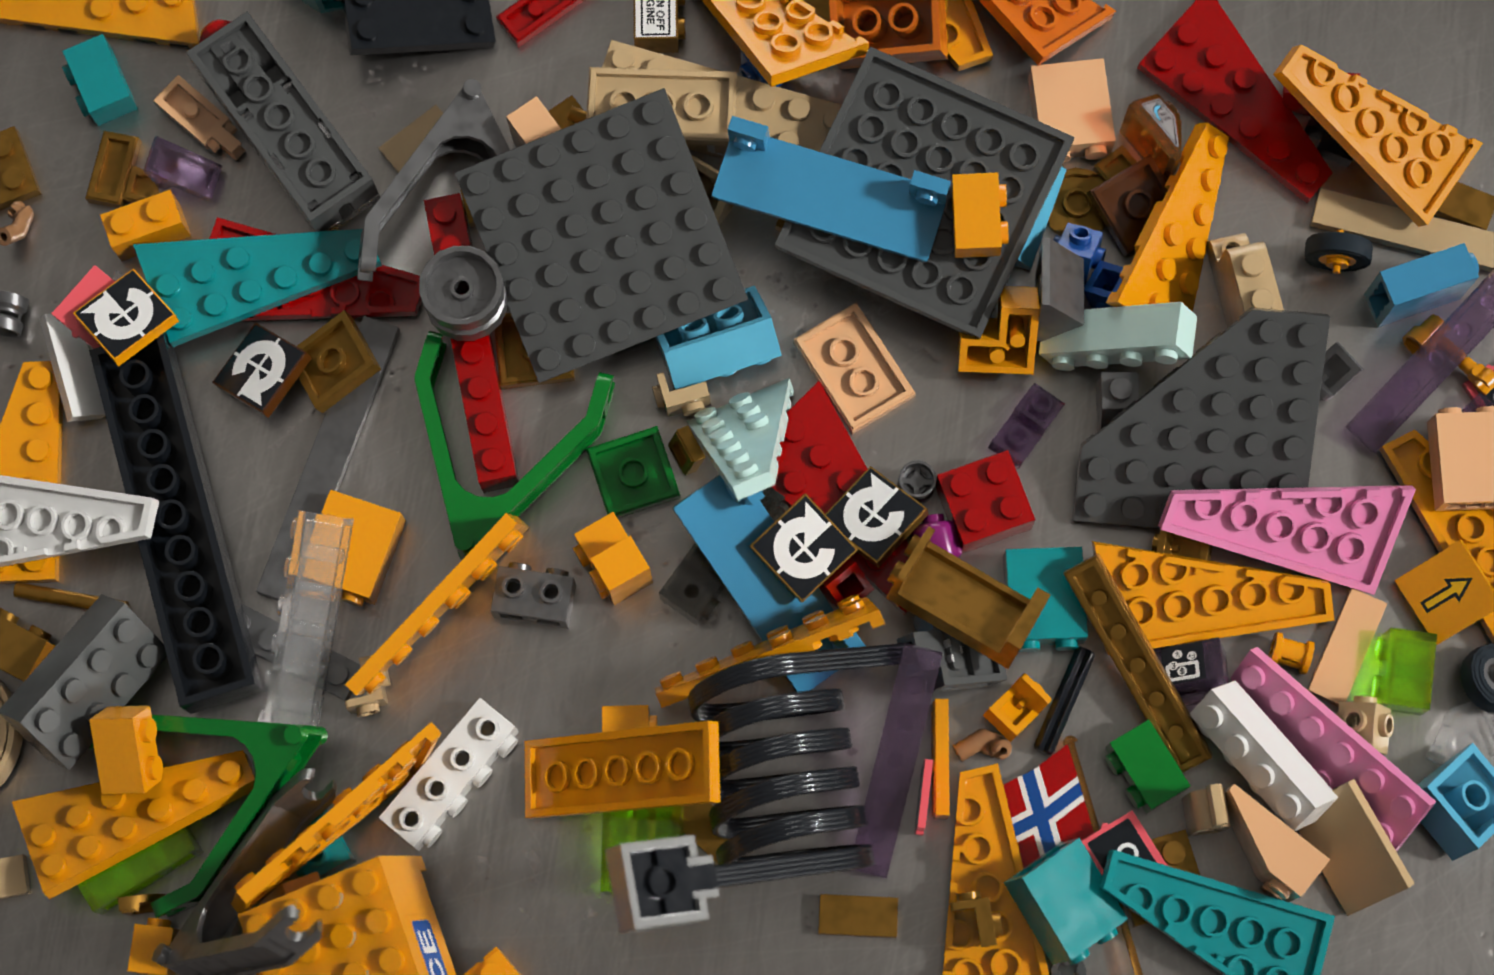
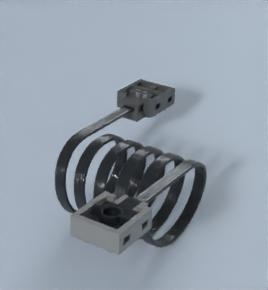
(664, 881)

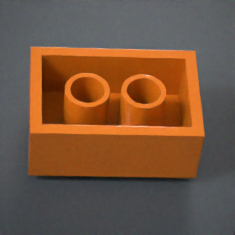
(899, 28)

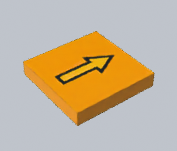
(1448, 592)

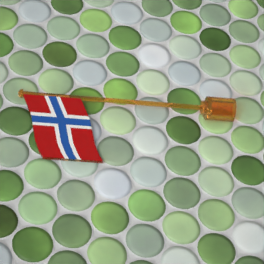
(1055, 807)

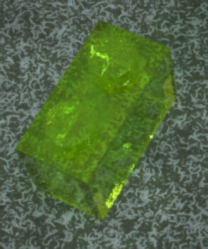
(1404, 670)

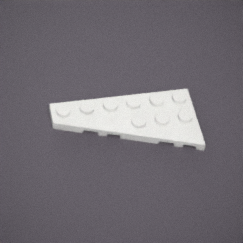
(62, 519)

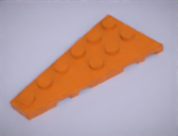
(1048, 25)

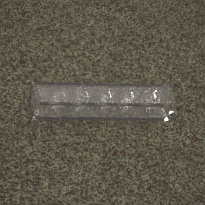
(307, 619)

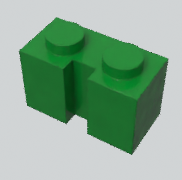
(1146, 766)

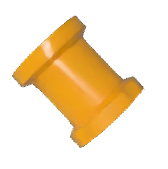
(1291, 653)

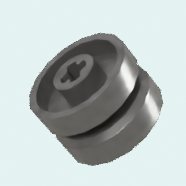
(460, 272)

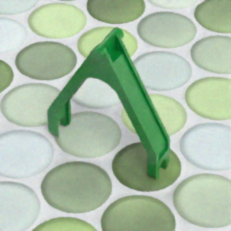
(474, 515)
(278, 756)

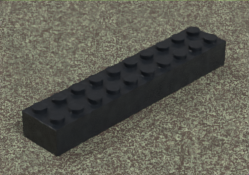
(187, 551)

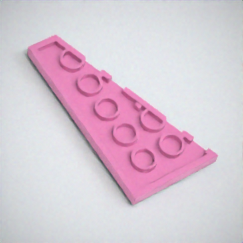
(1311, 530)
(1334, 746)

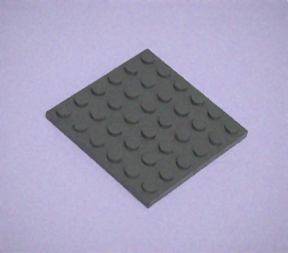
(919, 122)
(602, 235)

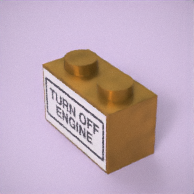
(658, 25)

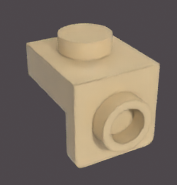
(684, 400)
(369, 704)

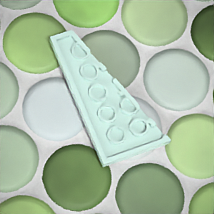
(746, 437)

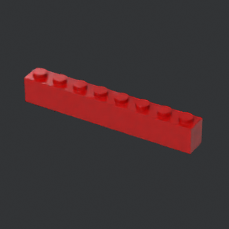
(475, 365)

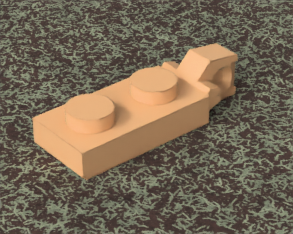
(199, 117)

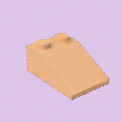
(1274, 850)

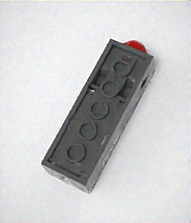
(282, 123)

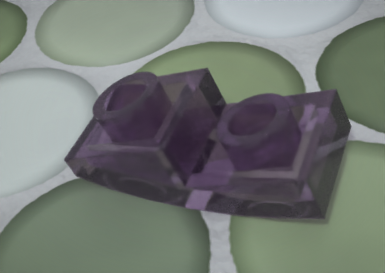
(1027, 424)

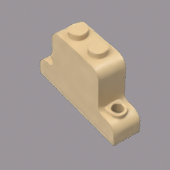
(1242, 276)

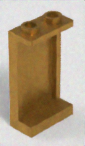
(964, 600)

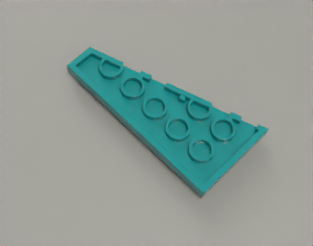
(239, 277)

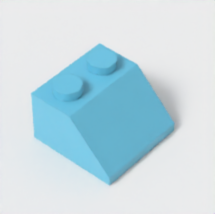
(1464, 804)

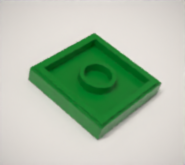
(633, 473)

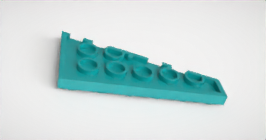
(1221, 922)

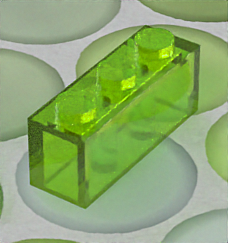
(139, 870)

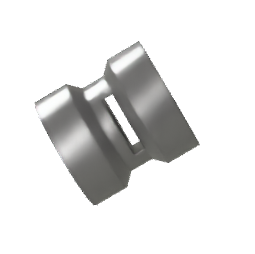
(11, 310)
(918, 475)

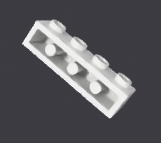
(1263, 755)
(450, 774)

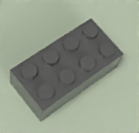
(90, 669)

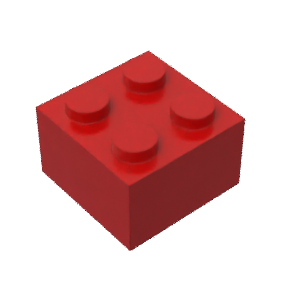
(985, 501)

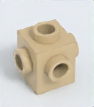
(1369, 720)

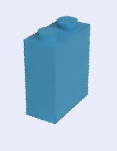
(1422, 284)

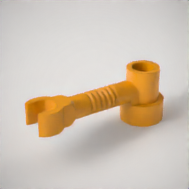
(1478, 374)

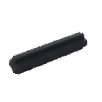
(1064, 700)

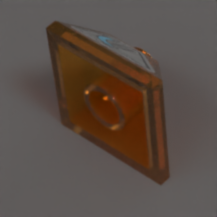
(1155, 129)

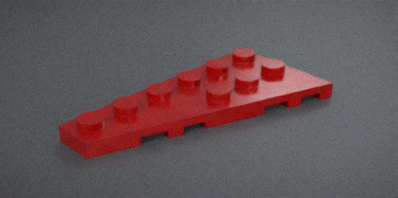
(1222, 83)
(388, 295)
(824, 464)

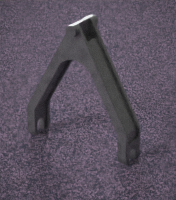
(464, 128)
(208, 937)

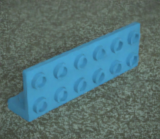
(830, 192)
(723, 532)

